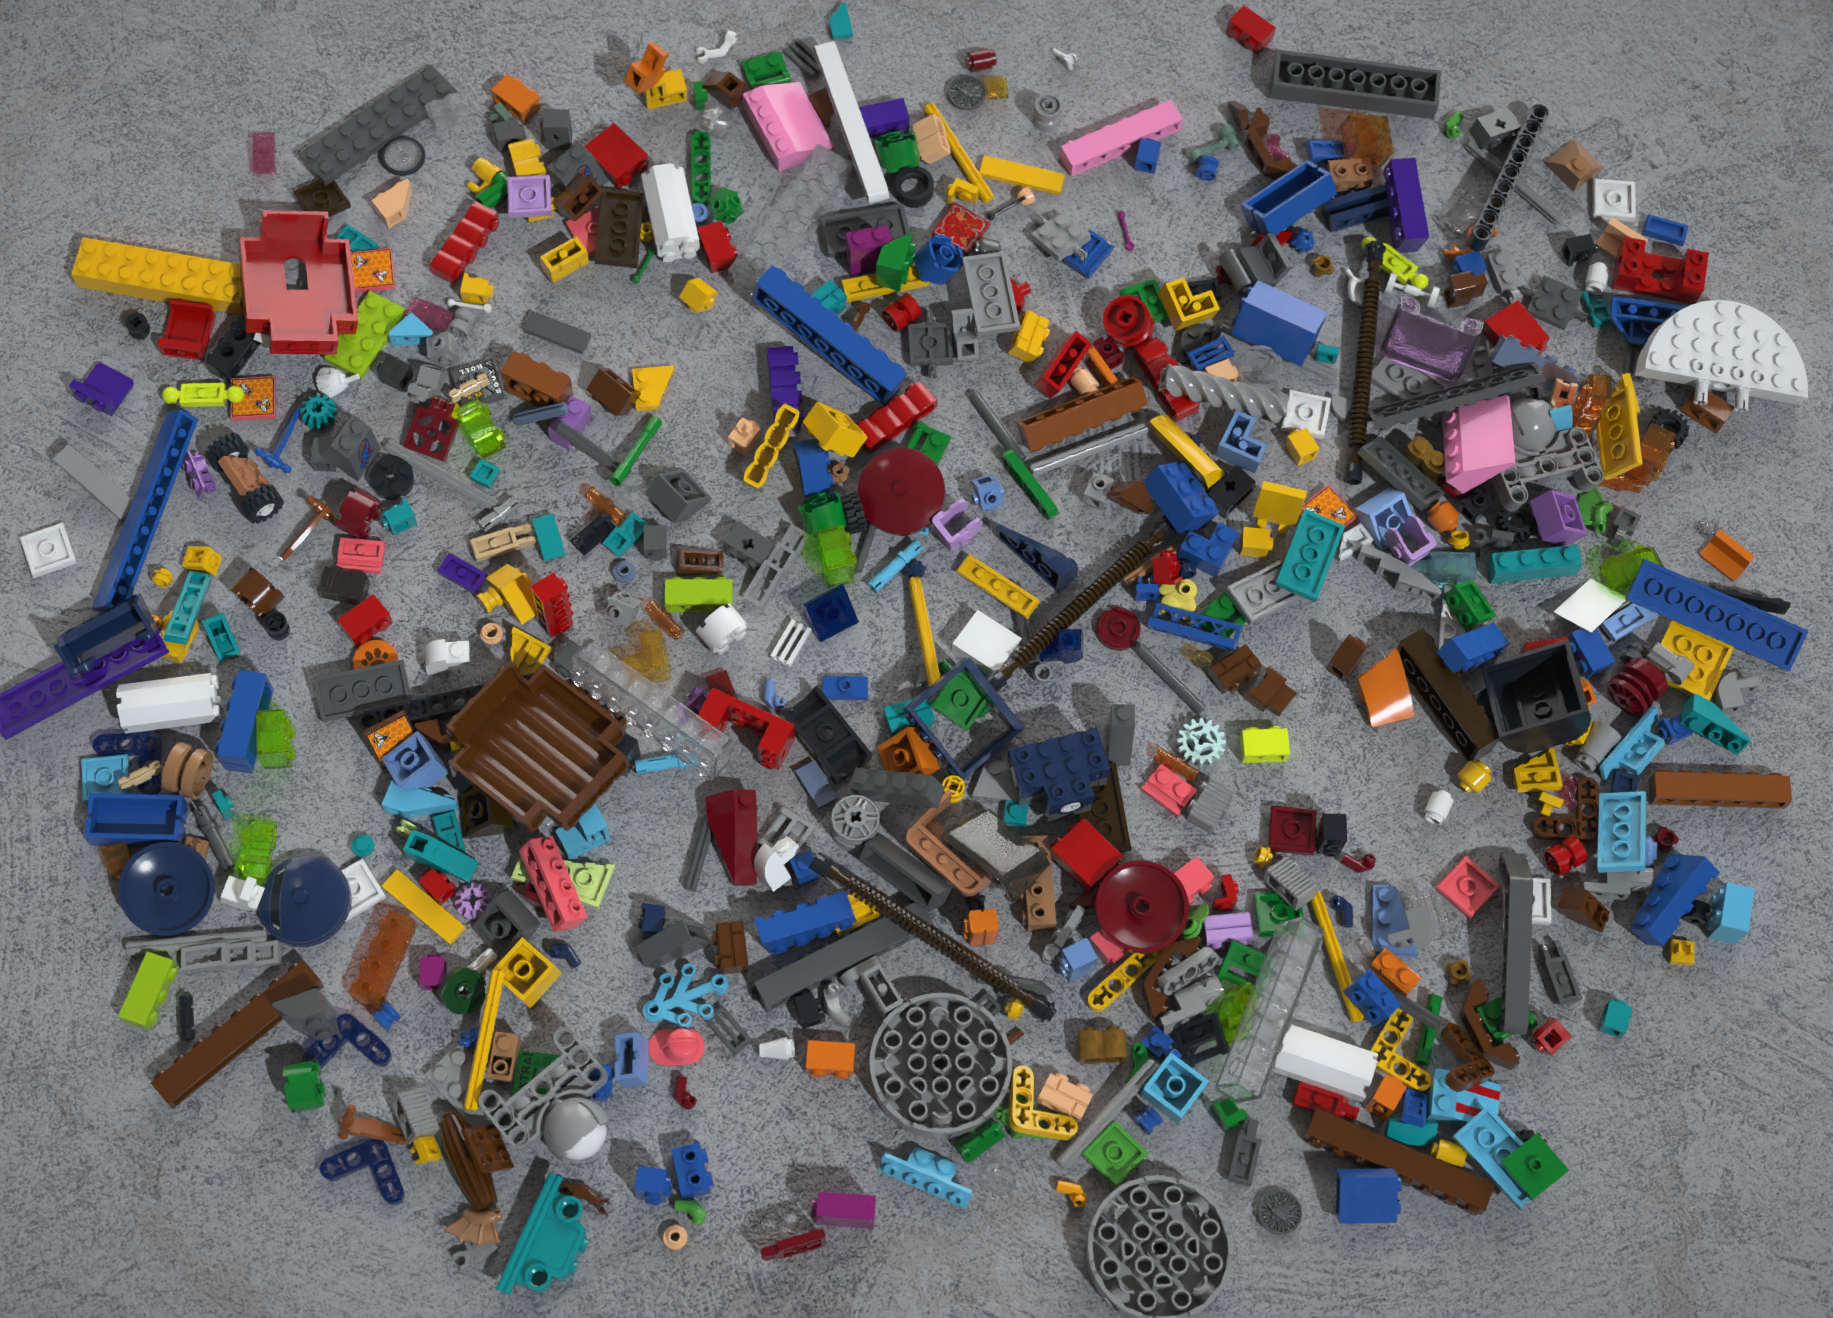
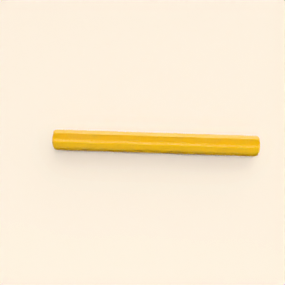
(962, 157)
(924, 630)
(1335, 954)
(484, 1040)

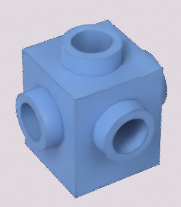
(987, 492)

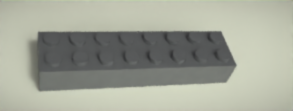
(1355, 84)

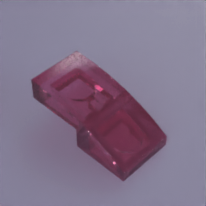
(264, 153)
(430, 314)

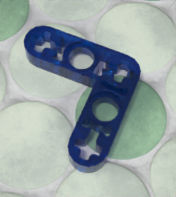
(143, 753)
(351, 1036)
(367, 1160)

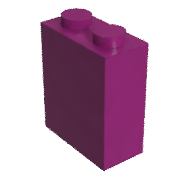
(864, 248)
(844, 1210)

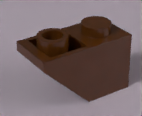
(725, 88)
(1347, 657)
(1583, 908)

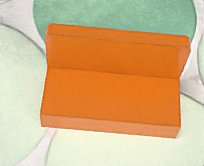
(1726, 555)

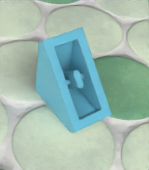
(410, 332)

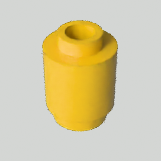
(1448, 1153)

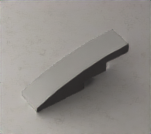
(94, 482)
(776, 566)
(1406, 578)
(230, 956)

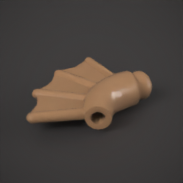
(476, 1226)

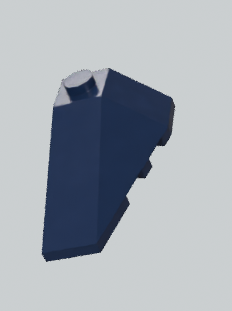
(1046, 562)

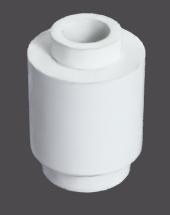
(1597, 278)
(1438, 807)

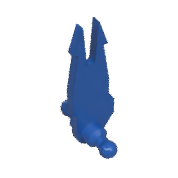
(272, 459)

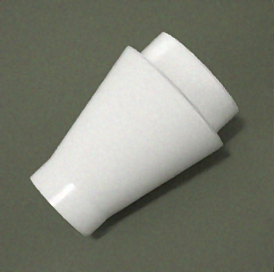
(778, 1049)

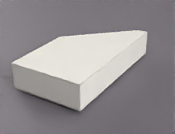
(1353, 540)

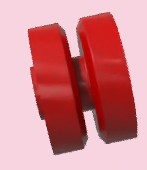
(1128, 321)

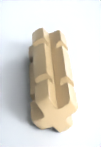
(468, 387)
(140, 776)

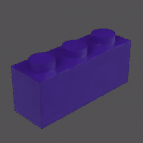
(885, 117)

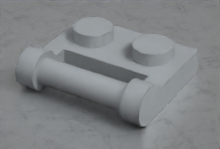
(798, 830)

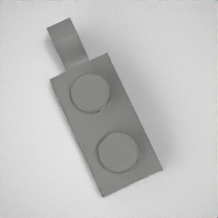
(1505, 275)

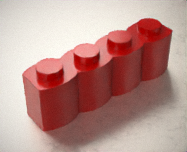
(465, 241)
(1153, 358)
(897, 416)

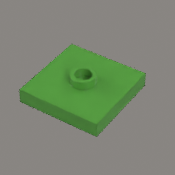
(1114, 1154)

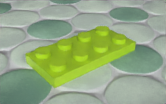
(360, 350)

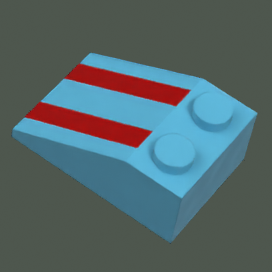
(1459, 1107)

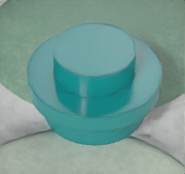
(362, 845)

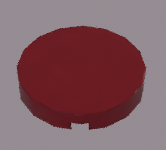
(1118, 629)

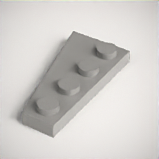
(996, 783)

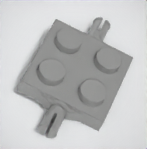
(1061, 236)

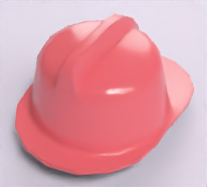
(676, 1046)

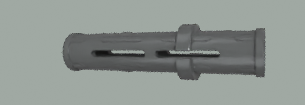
(211, 831)

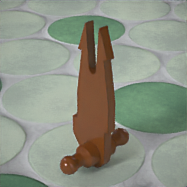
(321, 511)
(368, 1127)

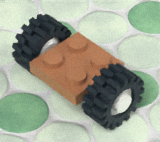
(230, 456)

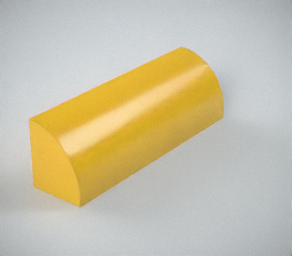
(1186, 450)

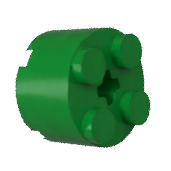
(897, 151)
(822, 512)
(303, 1086)

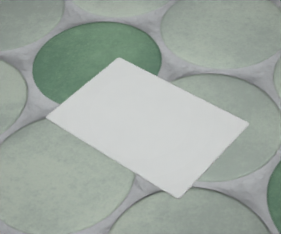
(1590, 605)

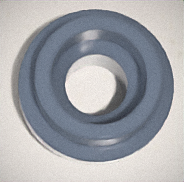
(627, 577)

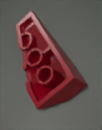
(734, 826)

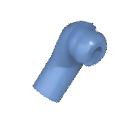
(770, 698)

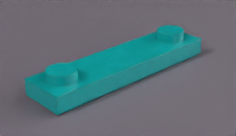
(187, 607)

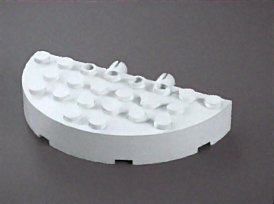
(1725, 350)

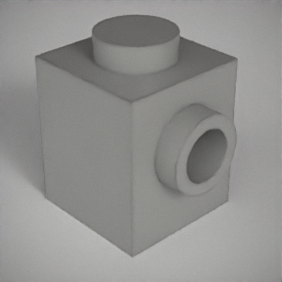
(1097, 490)

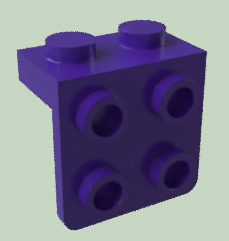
(102, 389)

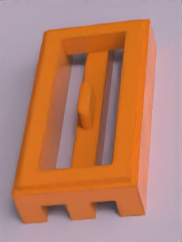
(1100, 368)

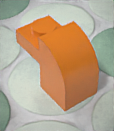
(647, 72)

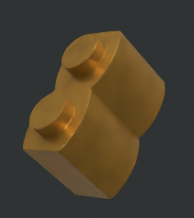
(1425, 458)
(1102, 1046)

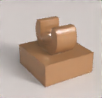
(198, 845)

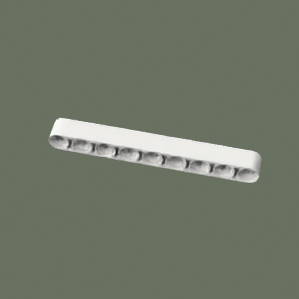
(851, 122)

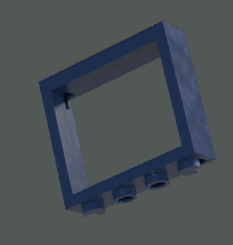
(993, 698)

